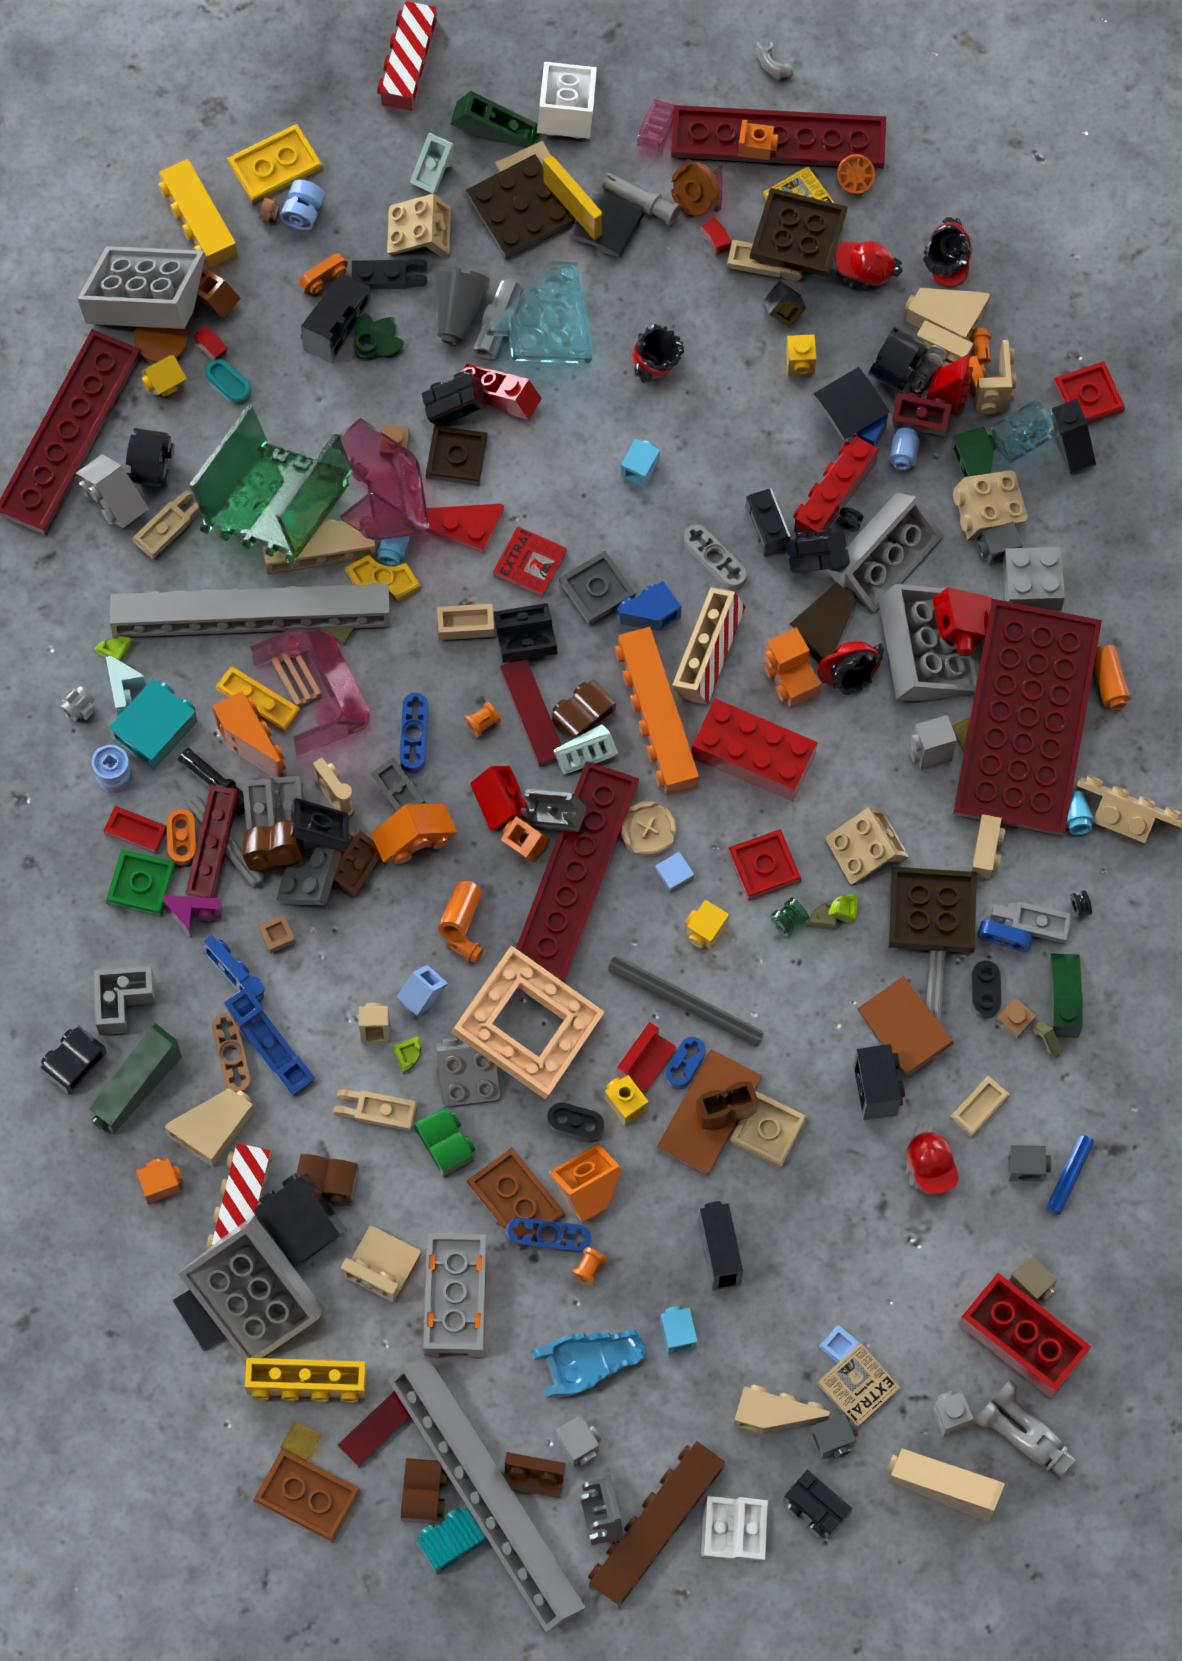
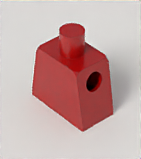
(962, 618)

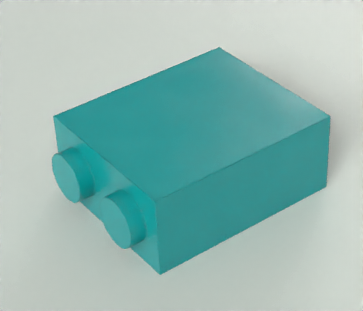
(153, 723)

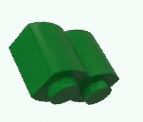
(444, 1141)

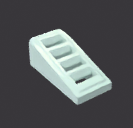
(597, 755)

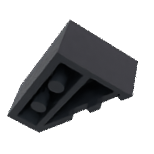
(334, 317)

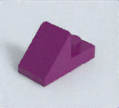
(185, 908)

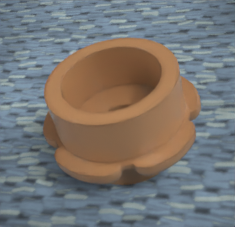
(269, 210)

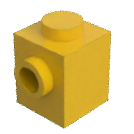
(801, 354)
(163, 376)
(706, 925)
(625, 1099)

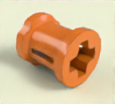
(482, 719)
(589, 1266)

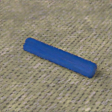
(1070, 1174)

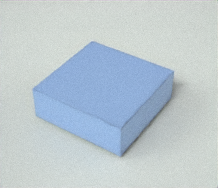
(674, 871)
(838, 1344)

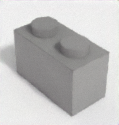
(933, 742)

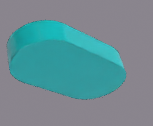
(228, 382)

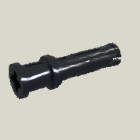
(191, 760)

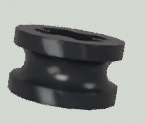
(849, 519)
(1081, 903)

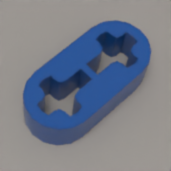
(1005, 935)
(690, 1066)

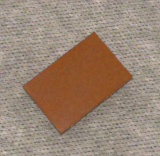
(907, 1024)
(513, 1191)
(307, 1495)

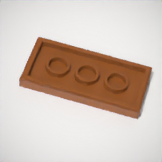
(684, 1136)

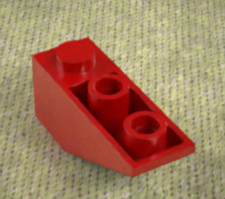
(952, 383)
(506, 391)

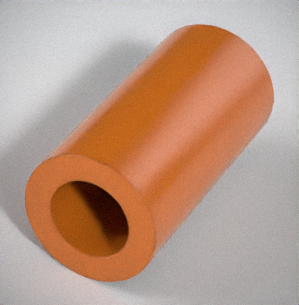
(1110, 678)
(459, 911)

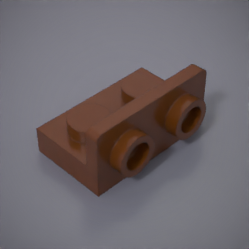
(356, 862)
(534, 1475)

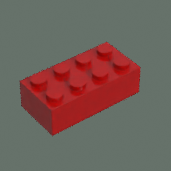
(754, 749)
(1024, 1335)

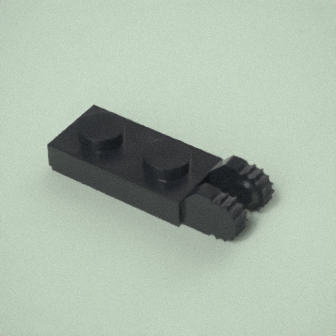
(389, 273)

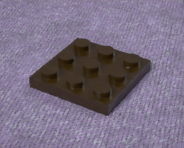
(519, 207)
(798, 232)
(932, 909)

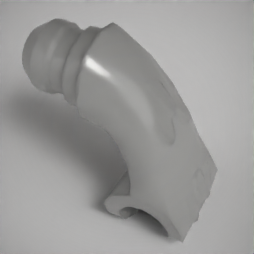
(774, 68)
(931, 362)

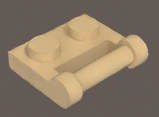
(336, 793)

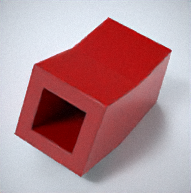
(716, 236)
(210, 343)

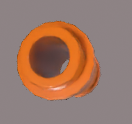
(981, 347)
(467, 949)

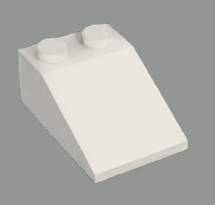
(566, 100)

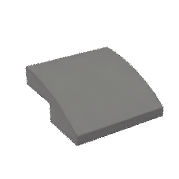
(270, 799)

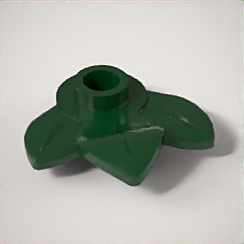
(377, 334)

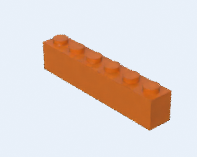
(657, 711)

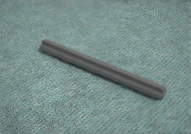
(685, 1000)

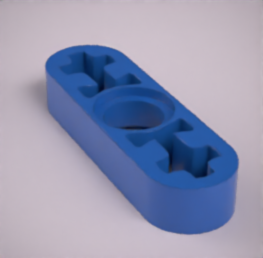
(406, 724)
(528, 1224)

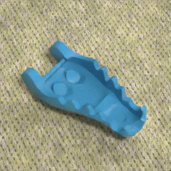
(584, 1360)

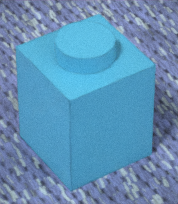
(640, 462)
(678, 1330)

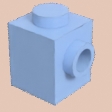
(421, 990)

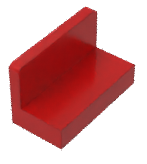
(498, 796)
(646, 1058)

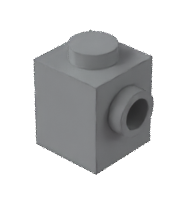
(952, 1412)
(578, 1441)

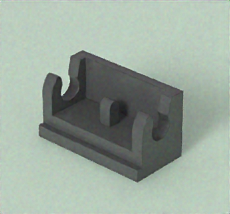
(397, 785)
(554, 810)
(601, 1511)

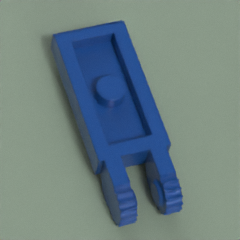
(233, 970)

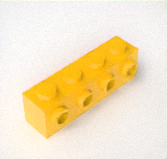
(305, 1379)

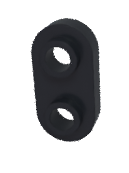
(986, 988)
(576, 1120)

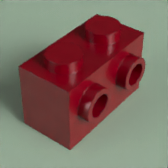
(922, 414)

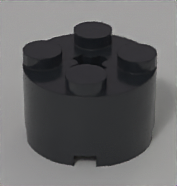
(897, 359)
(148, 457)

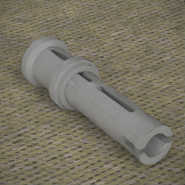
(652, 203)

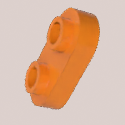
(317, 277)
(181, 838)

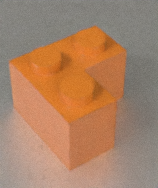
(789, 666)
(413, 829)

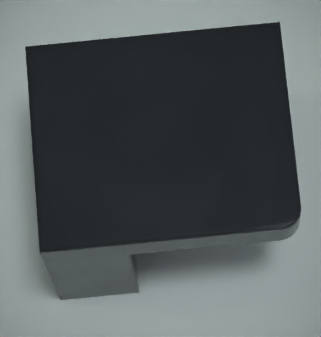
(784, 304)

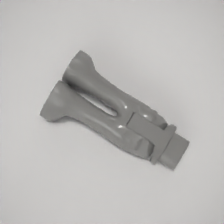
(1038, 1442)

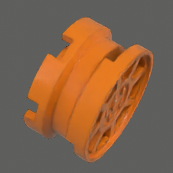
(856, 173)

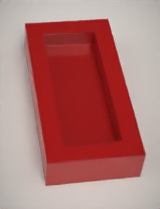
(135, 829)

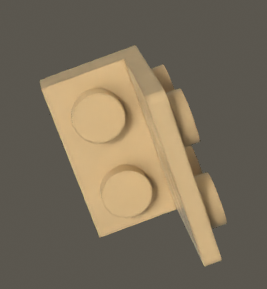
(419, 224)
(865, 844)
(381, 1263)

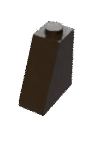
(826, 621)

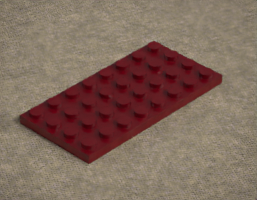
(1027, 717)

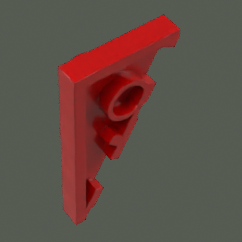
(465, 525)

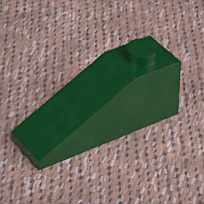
(492, 121)
(974, 451)
(1066, 995)

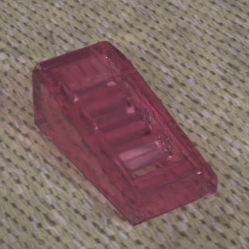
(651, 141)

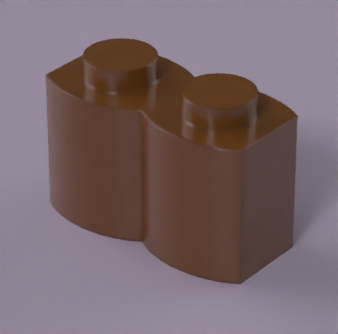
(584, 710)
(271, 846)
(720, 1106)
(333, 1177)
(422, 1491)

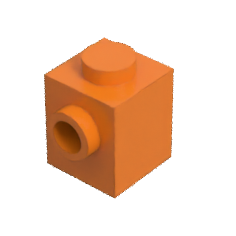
(159, 1180)

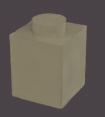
(1034, 1280)

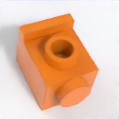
(756, 141)
(534, 843)

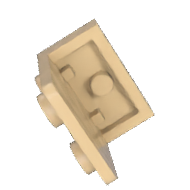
(995, 393)
(989, 502)

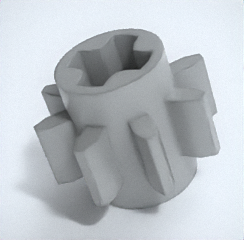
(77, 703)

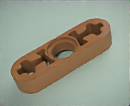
(219, 1037)

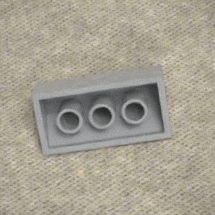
(887, 549)

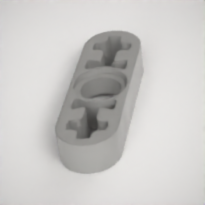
(714, 568)

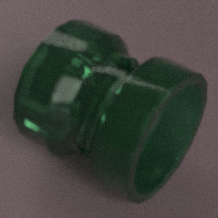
(789, 917)

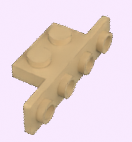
(1125, 813)

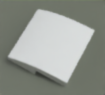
(734, 1528)

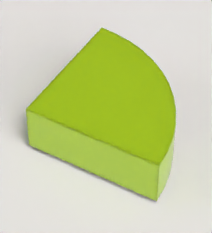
(114, 647)
(845, 908)
(407, 1053)

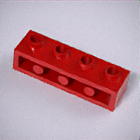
(837, 487)

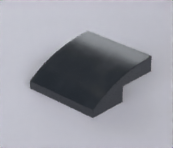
(618, 225)
(850, 403)
(525, 632)

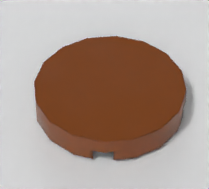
(695, 188)
(160, 342)

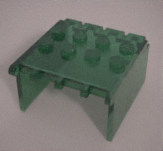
(267, 491)

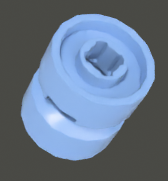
(303, 203)
(111, 768)

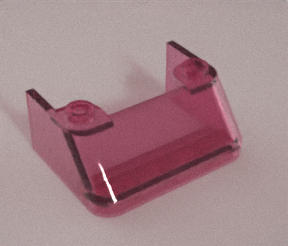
(394, 484)
(344, 710)

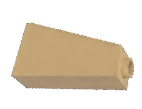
(946, 1484)

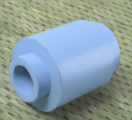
(904, 449)

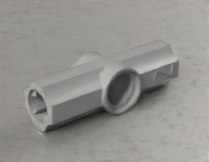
(488, 346)

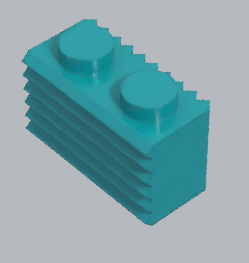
(451, 1539)

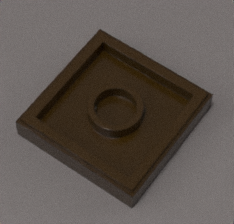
(456, 455)

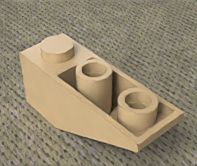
(772, 1413)

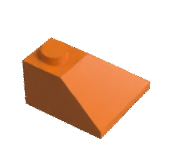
(587, 1181)

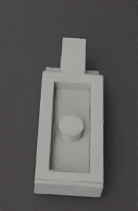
(1037, 920)

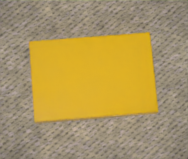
(274, 163)
(572, 197)

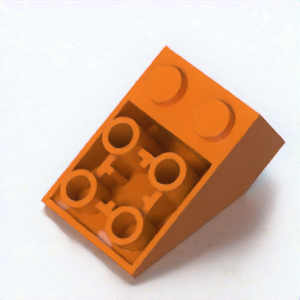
(246, 735)

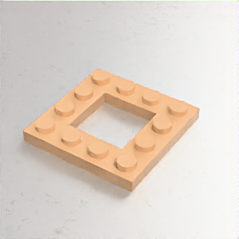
(478, 1032)

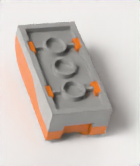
(455, 1294)

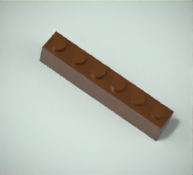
(656, 1524)

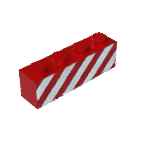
(408, 55)

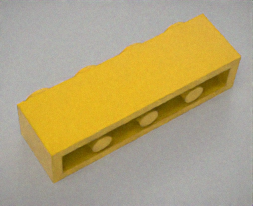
(197, 213)

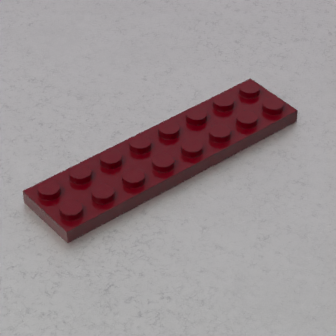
(802, 136)
(68, 431)
(577, 870)

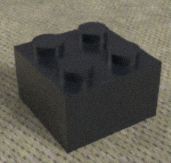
(877, 1081)

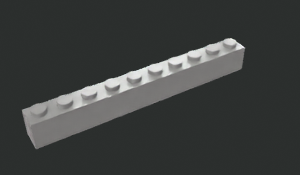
(249, 610)
(486, 1494)

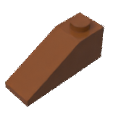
(216, 293)

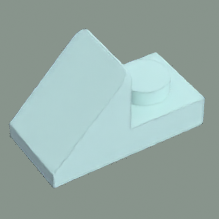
(432, 162)
(122, 681)

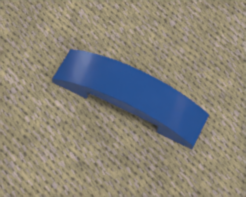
(268, 1041)

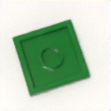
(140, 883)

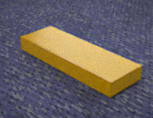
(271, 706)

